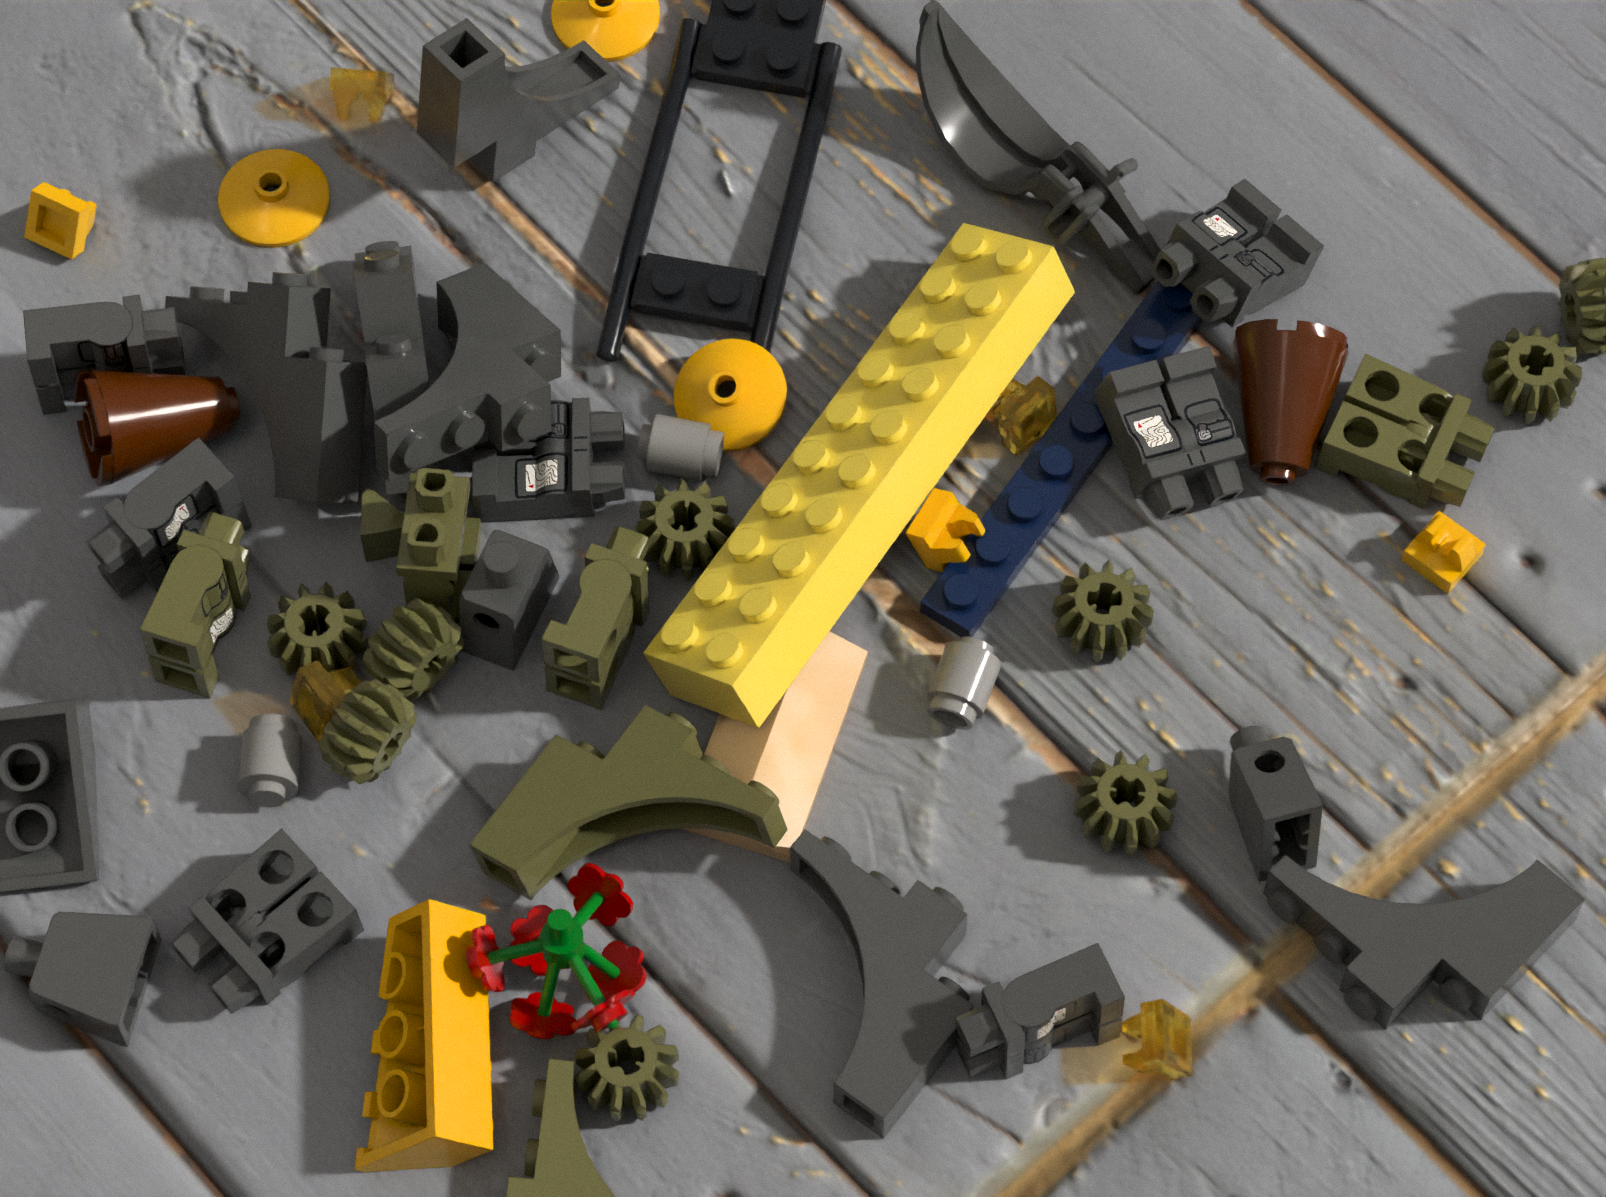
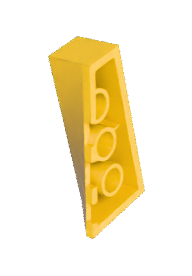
(431, 1045)

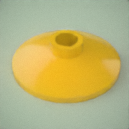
(610, 30)
(275, 216)
(752, 408)

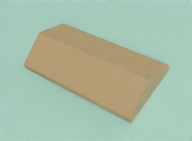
(793, 741)

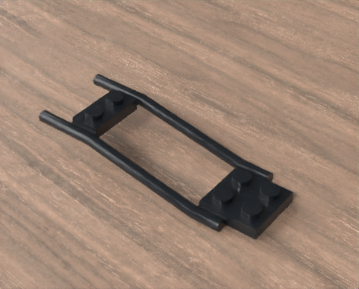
(744, 46)

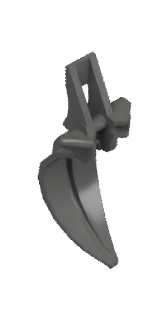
(1016, 151)

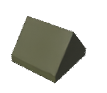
(379, 527)

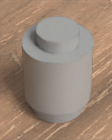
(681, 447)
(963, 682)
(270, 760)

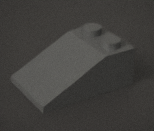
(47, 795)

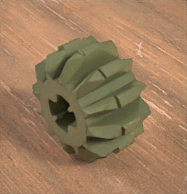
(1584, 306)
(1531, 374)
(689, 510)
(312, 614)
(1097, 631)
(414, 648)
(367, 731)
(1128, 785)
(609, 1083)

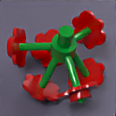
(555, 942)

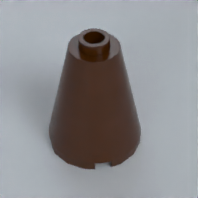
(1286, 393)
(147, 418)

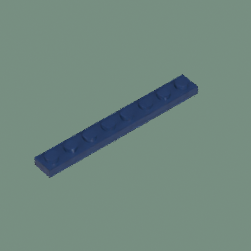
(1054, 470)

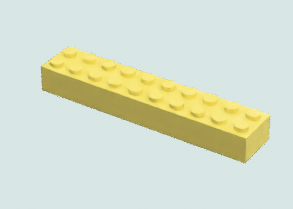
(859, 474)

